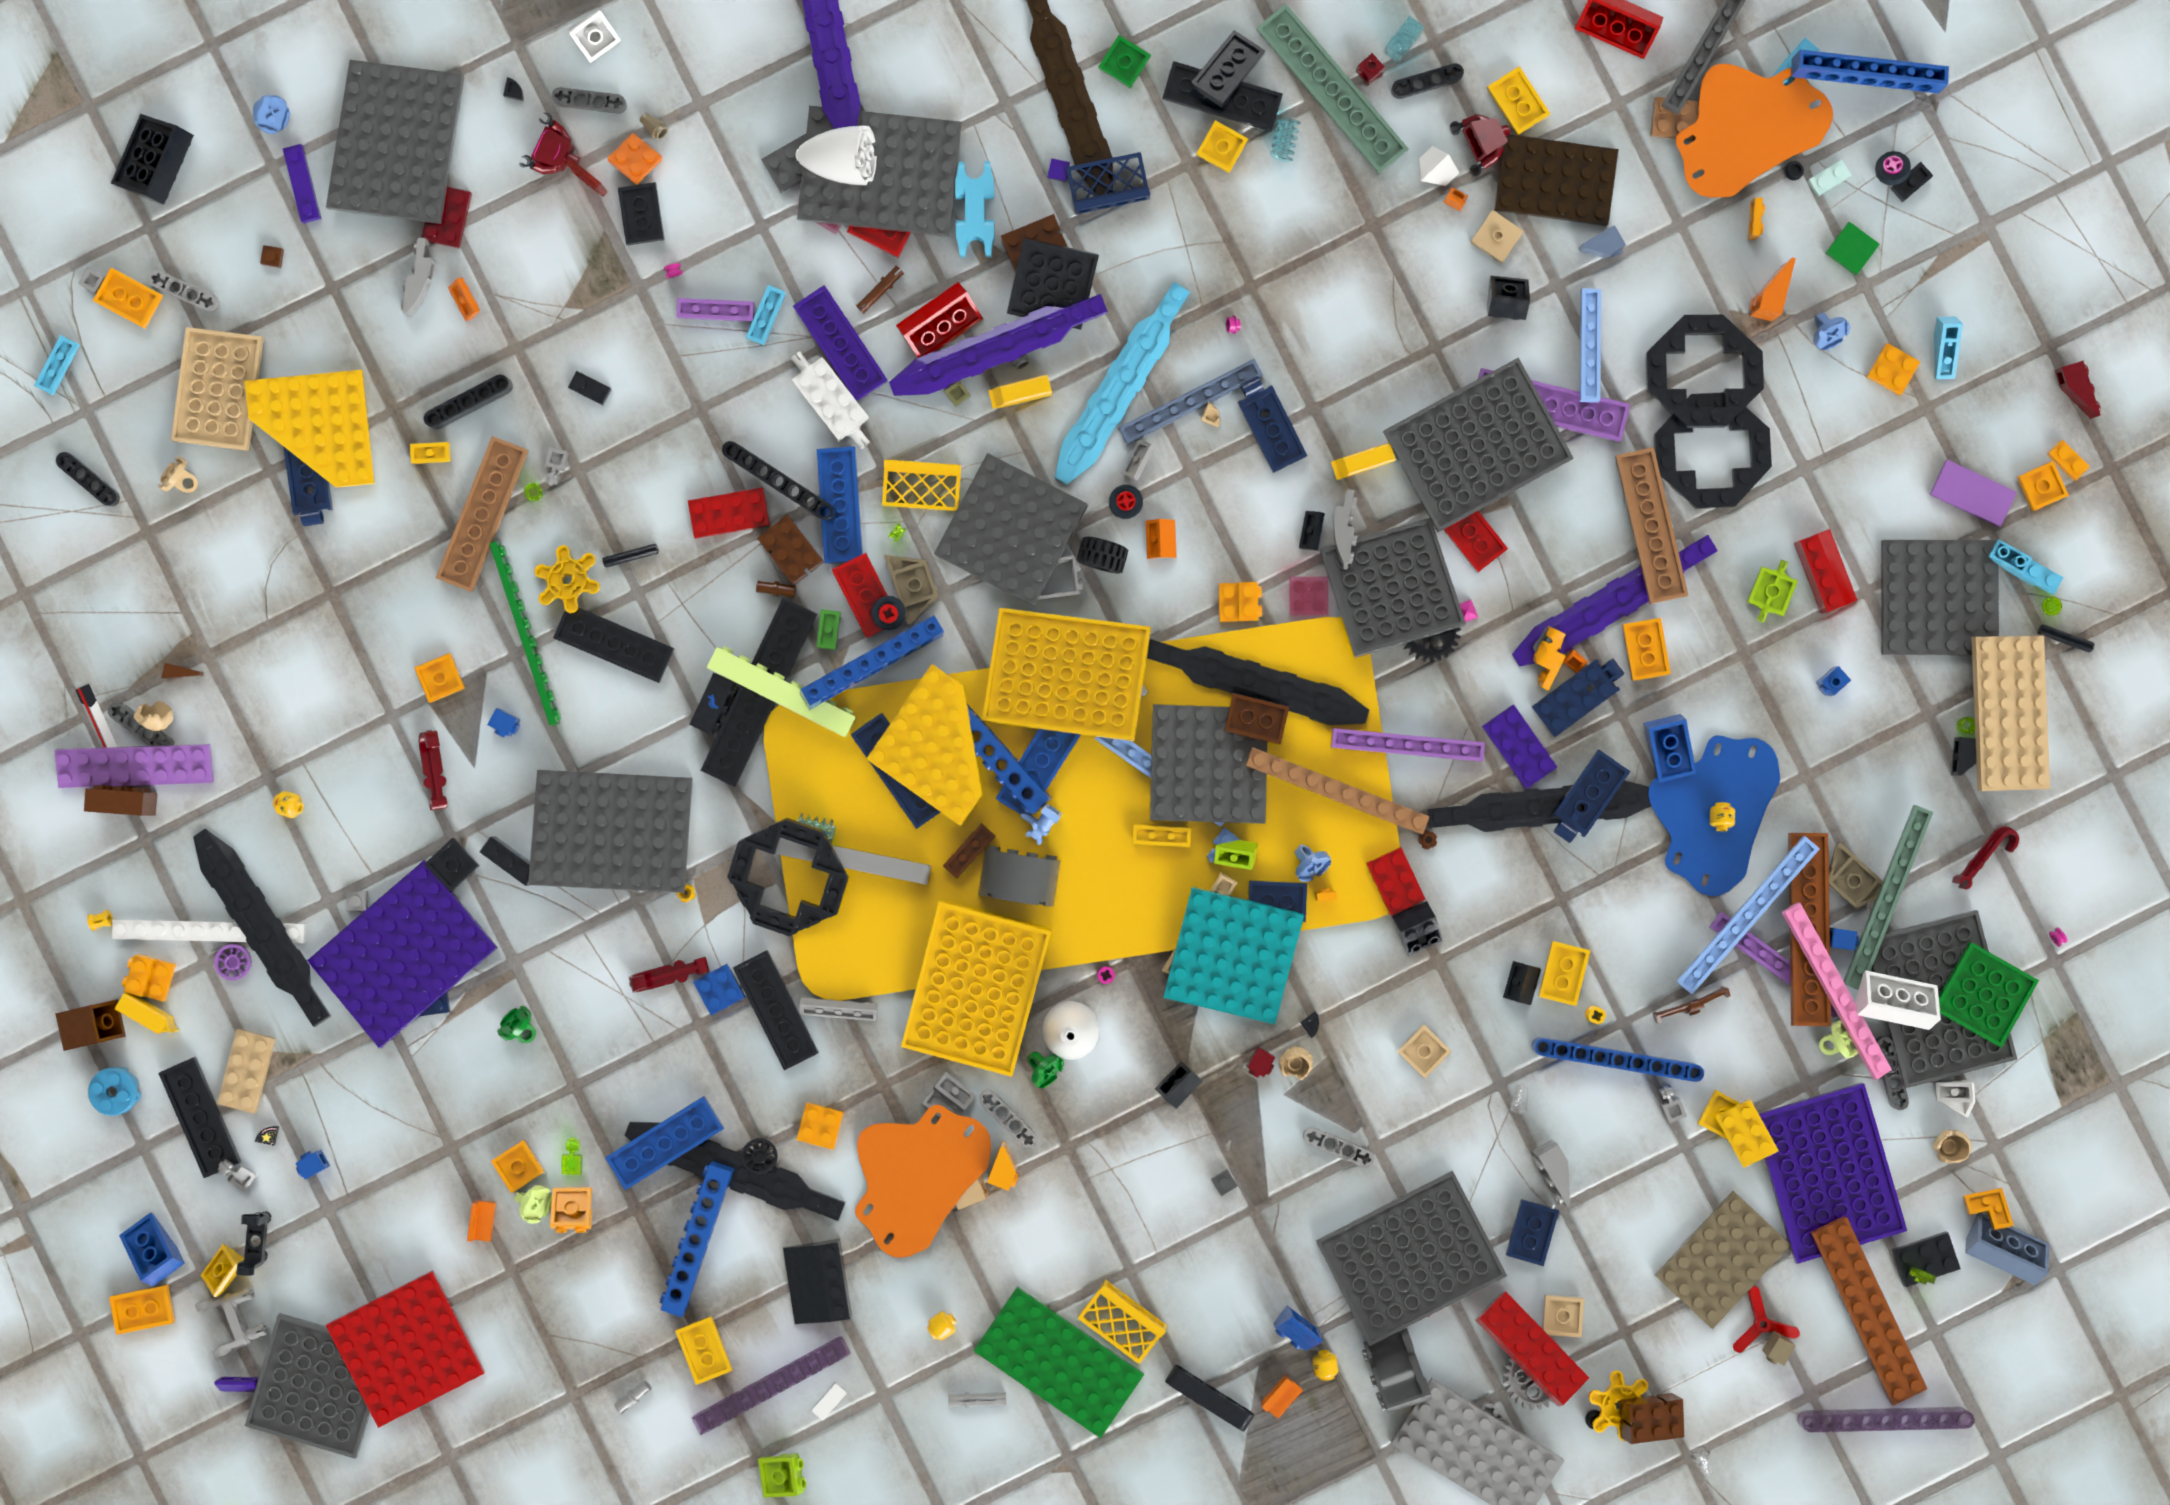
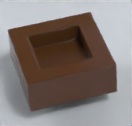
(272, 256)

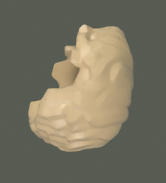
(154, 717)
(1296, 1062)
(1952, 1146)

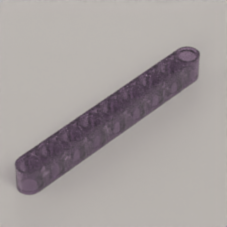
(771, 1385)
(1894, 1423)

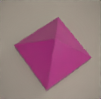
(1468, 610)

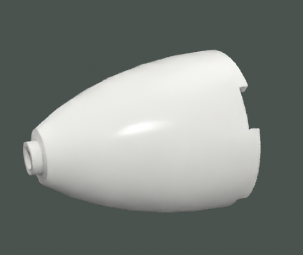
(841, 155)
(1073, 1018)

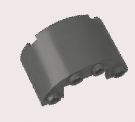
(1019, 877)
(1396, 1372)

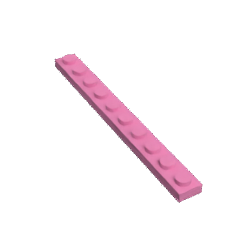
(1836, 990)

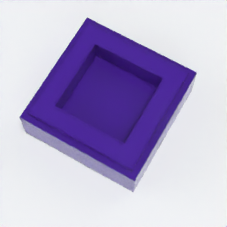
(1057, 170)

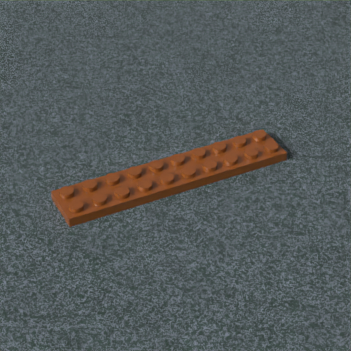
(1811, 888)
(1868, 1310)

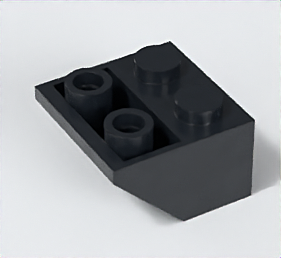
(1417, 928)

